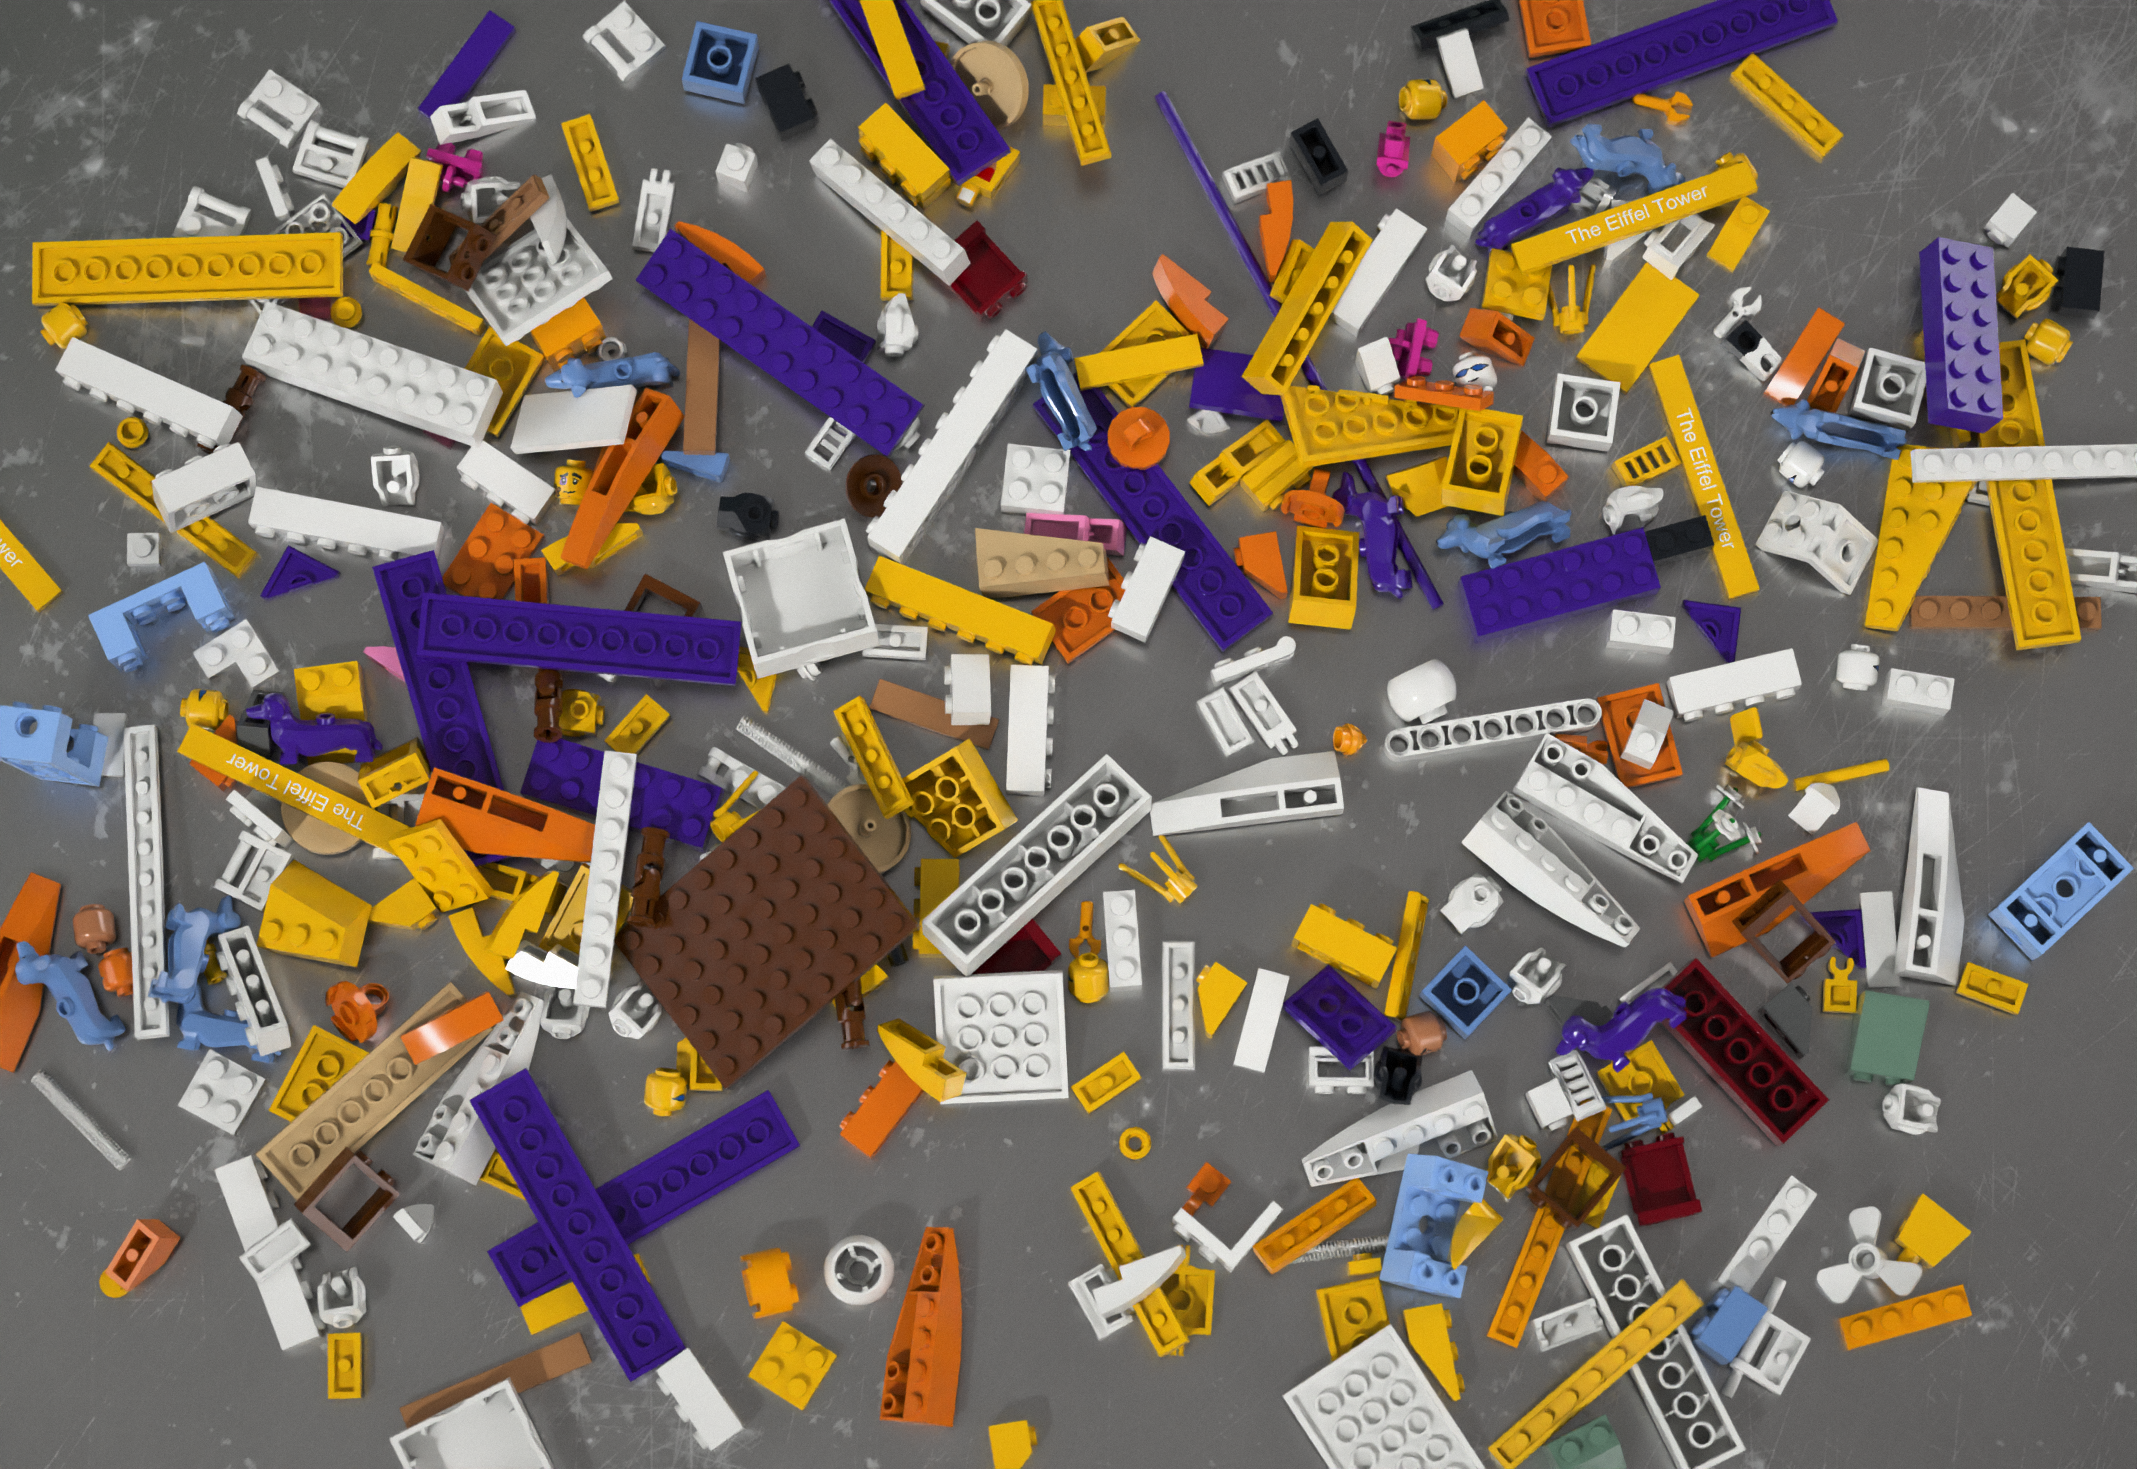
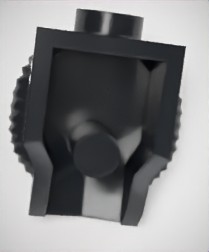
(748, 516)
(1398, 1078)

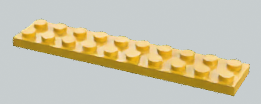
(188, 269)
(2028, 520)

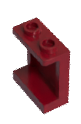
(989, 277)
(1023, 952)
(1658, 1180)

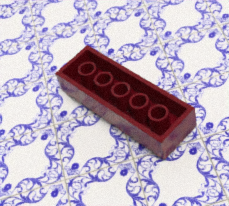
(1742, 1055)

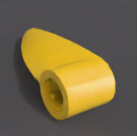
(1472, 1230)

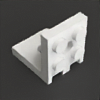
(1819, 538)
(263, 812)
(1212, 1248)

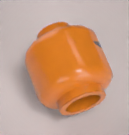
(117, 971)

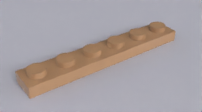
(1985, 612)

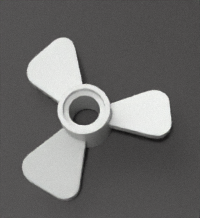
(1842, 1279)

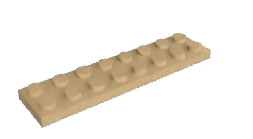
(361, 1100)

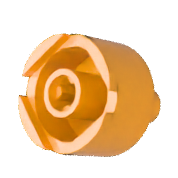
(768, 1282)

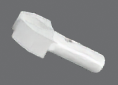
(1738, 311)
(849, 758)

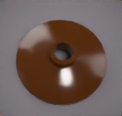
(883, 478)

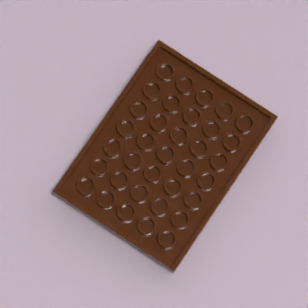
(766, 932)

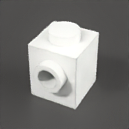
(737, 166)
(2009, 221)
(1549, 1105)

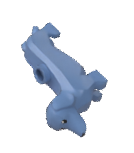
(1627, 156)
(635, 371)
(1062, 393)
(1840, 429)
(1507, 532)
(187, 948)
(71, 992)
(213, 1029)

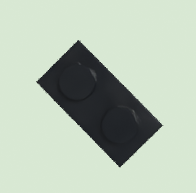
(785, 101)
(1318, 156)
(2079, 282)
(1680, 541)

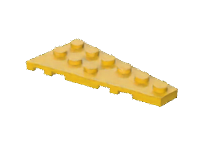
(1362, 425)

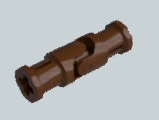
(240, 395)
(548, 705)
(647, 881)
(852, 1021)

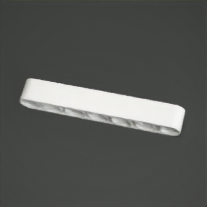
(1479, 739)

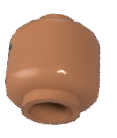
(94, 928)
(1422, 1033)

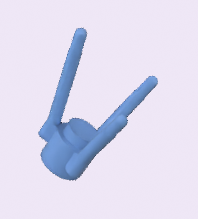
(1650, 1113)

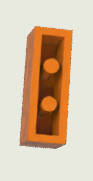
(880, 1110)

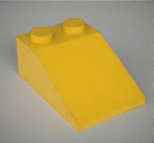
(1482, 460)
(1324, 577)
(332, 690)

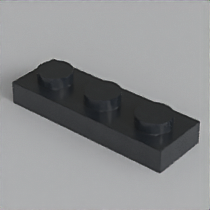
(1474, 18)

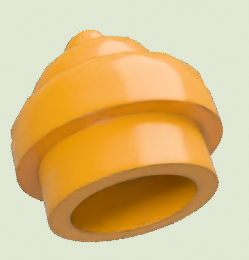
(1348, 739)

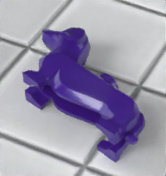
(1535, 209)
(1380, 534)
(314, 736)
(1625, 1030)

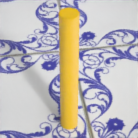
(1842, 774)

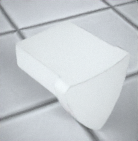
(1596, 196)
(1816, 806)
(416, 1220)

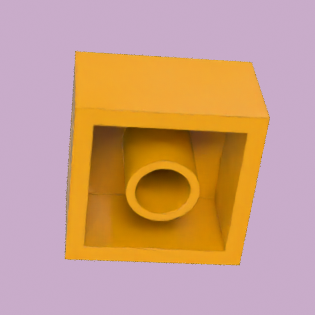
(1469, 142)
(569, 334)

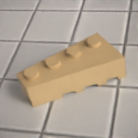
(1036, 564)

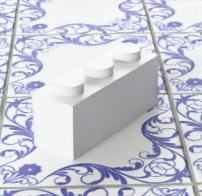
(506, 483)
(1146, 588)
(1122, 940)
(699, 1400)

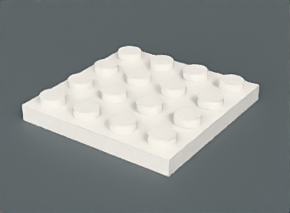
(523, 290)
(1004, 1034)

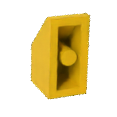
(1105, 42)
(1738, 233)
(405, 908)
(1217, 995)
(1012, 1444)

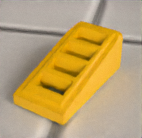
(1626, 478)

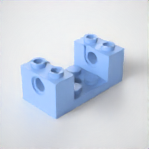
(116, 622)
(44, 751)
(2035, 911)
(1433, 1190)

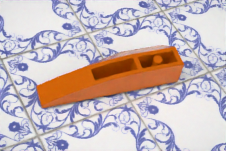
(620, 474)
(503, 823)
(1801, 869)
(30, 921)
(927, 1338)

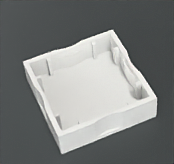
(801, 598)
(476, 1433)

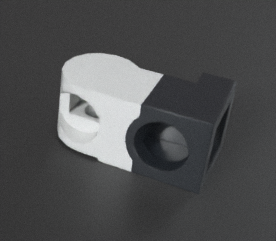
(1752, 350)

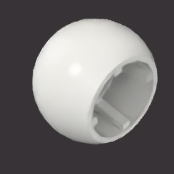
(1422, 692)
(833, 1278)

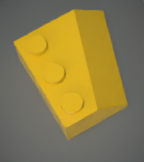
(958, 800)
(313, 918)

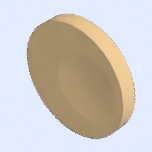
(994, 80)
(313, 833)
(880, 839)

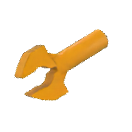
(1666, 106)
(1085, 931)

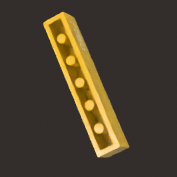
(1307, 308)
(960, 611)

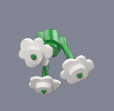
(1705, 842)

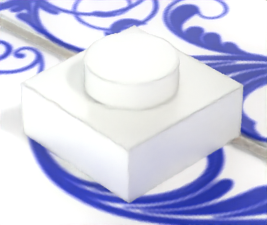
(143, 549)

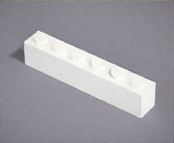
(890, 212)
(148, 393)
(343, 525)
(255, 1218)

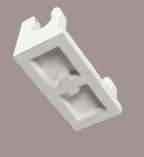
(1567, 1324)

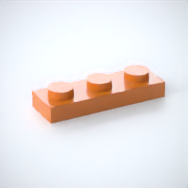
(1444, 393)

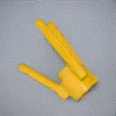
(1572, 318)
(726, 822)
(1179, 884)

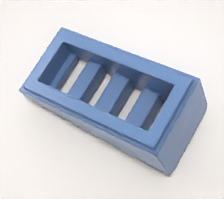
(706, 466)

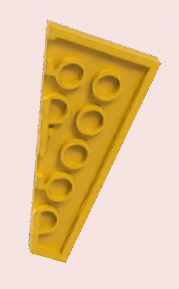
(1911, 535)

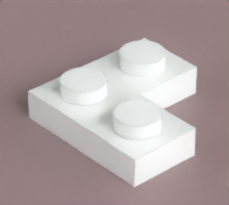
(241, 648)

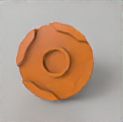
(1138, 438)
(1313, 506)
(353, 1011)

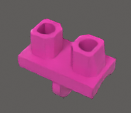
(1393, 149)
(456, 169)
(1408, 347)

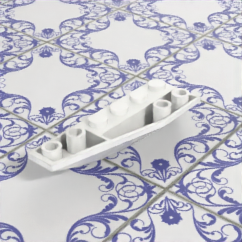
(1255, 795)
(1602, 807)
(1547, 870)
(1932, 899)
(1438, 1122)
(455, 1134)

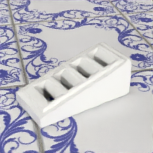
(1238, 195)
(845, 442)
(1569, 1067)

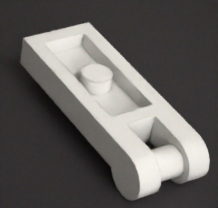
(1254, 661)
(760, 791)

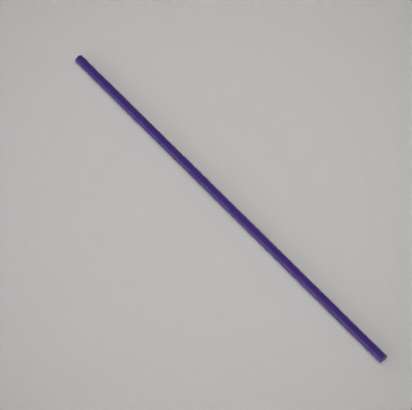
(1265, 288)

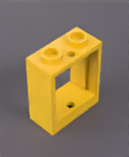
(401, 764)

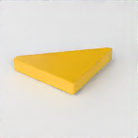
(761, 688)

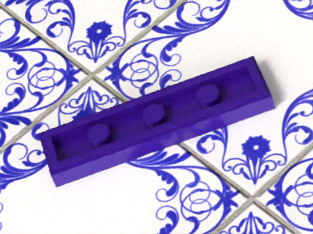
(469, 64)

